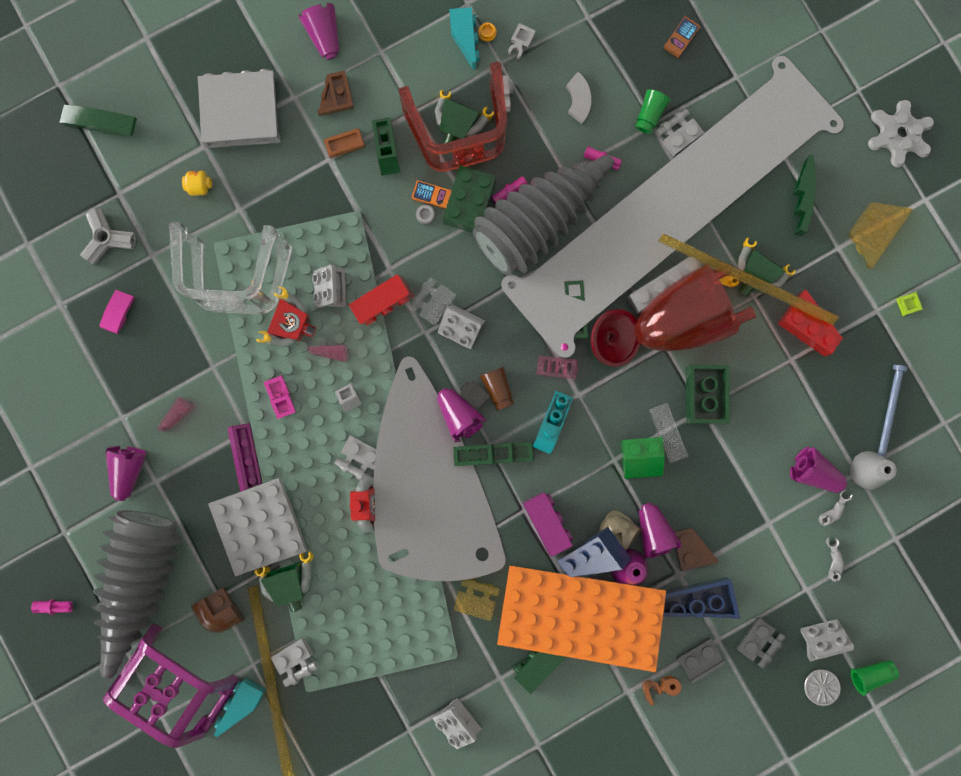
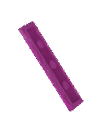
(244, 456)

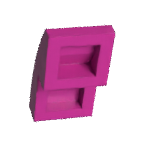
(116, 311)
(280, 396)

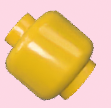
(196, 183)

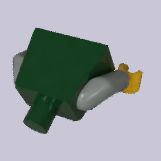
(459, 119)
(760, 267)
(287, 583)

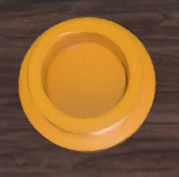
(487, 32)

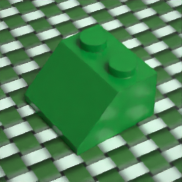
(643, 457)

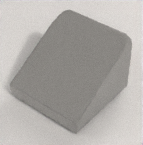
(348, 397)

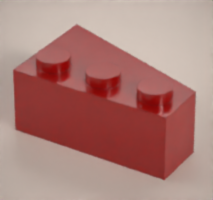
(381, 300)
(810, 329)

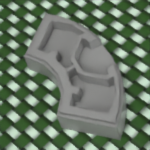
(580, 97)

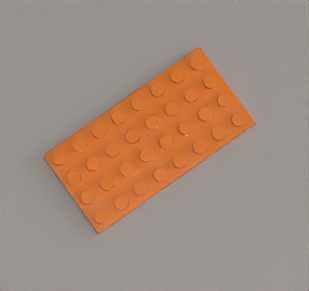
(582, 618)

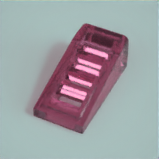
(335, 352)
(574, 367)
(176, 413)

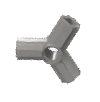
(101, 227)

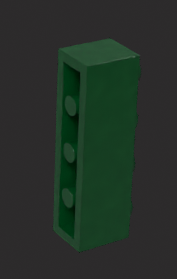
(536, 669)

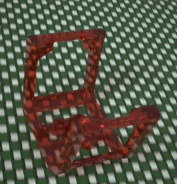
(465, 150)

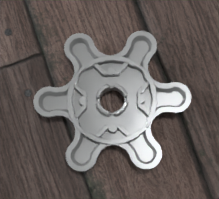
(890, 138)

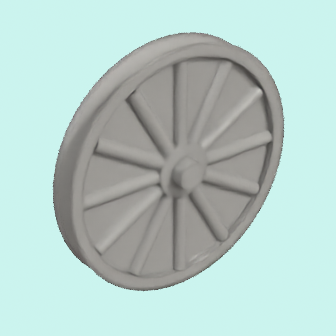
(822, 687)

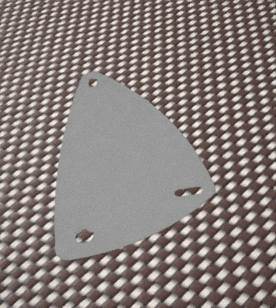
(421, 494)

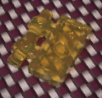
(474, 605)

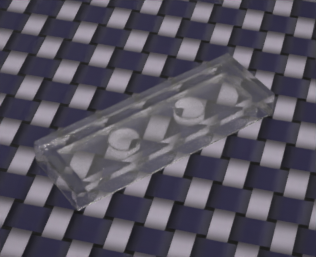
(668, 430)

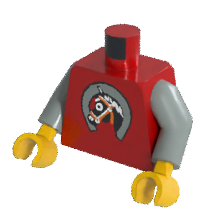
(288, 322)
(363, 505)

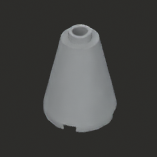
(871, 470)

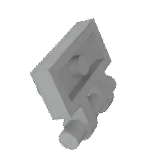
(682, 137)
(360, 452)
(292, 656)

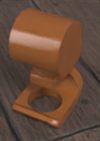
(667, 684)

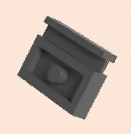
(700, 660)

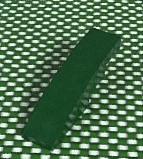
(98, 120)
(805, 190)
(493, 453)

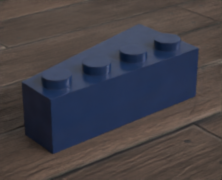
(703, 599)

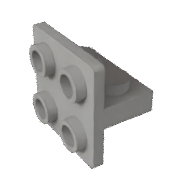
(329, 287)
(460, 326)
(826, 640)
(457, 724)

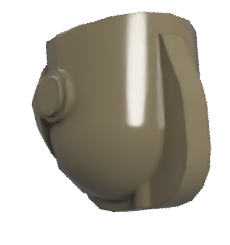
(621, 527)

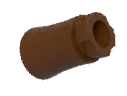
(498, 388)

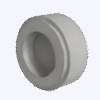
(425, 214)

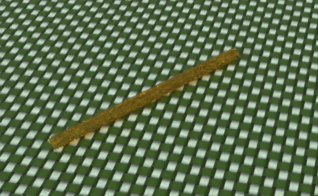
(753, 281)
(267, 665)

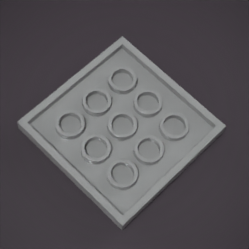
(258, 526)

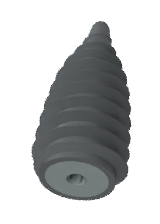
(536, 214)
(132, 580)

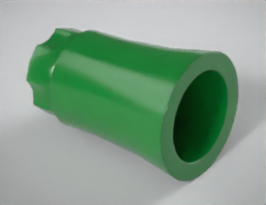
(651, 111)
(874, 676)

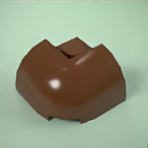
(217, 612)

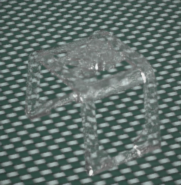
(223, 300)

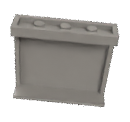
(238, 109)

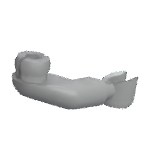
(835, 513)
(837, 561)

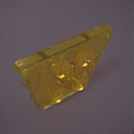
(877, 229)

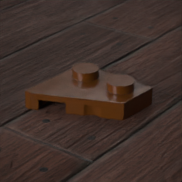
(336, 94)
(693, 550)

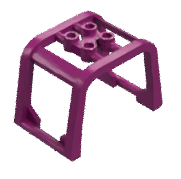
(163, 697)

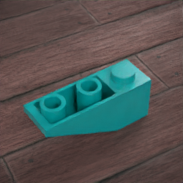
(463, 33)
(553, 422)
(244, 702)

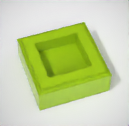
(909, 304)

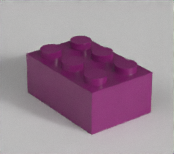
(548, 523)

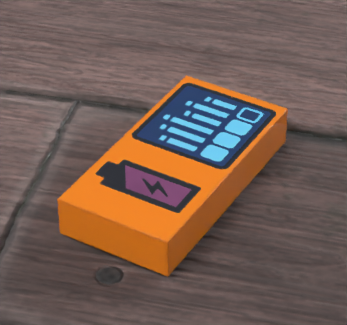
(431, 194)

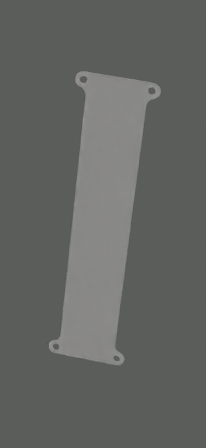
(672, 202)

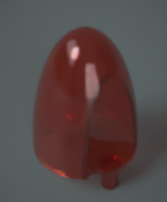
(690, 313)

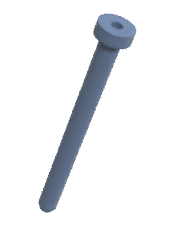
(899, 369)

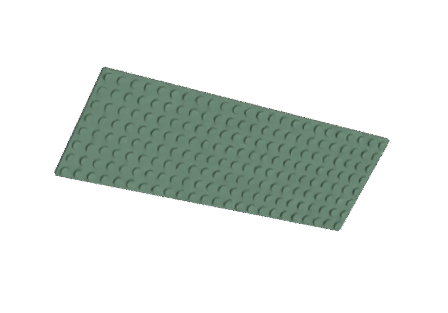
(355, 611)

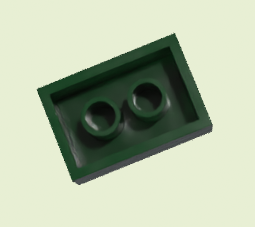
(468, 198)
(707, 394)

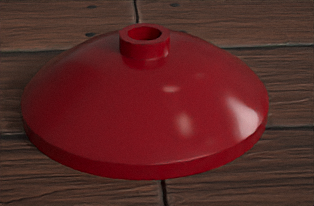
(622, 343)

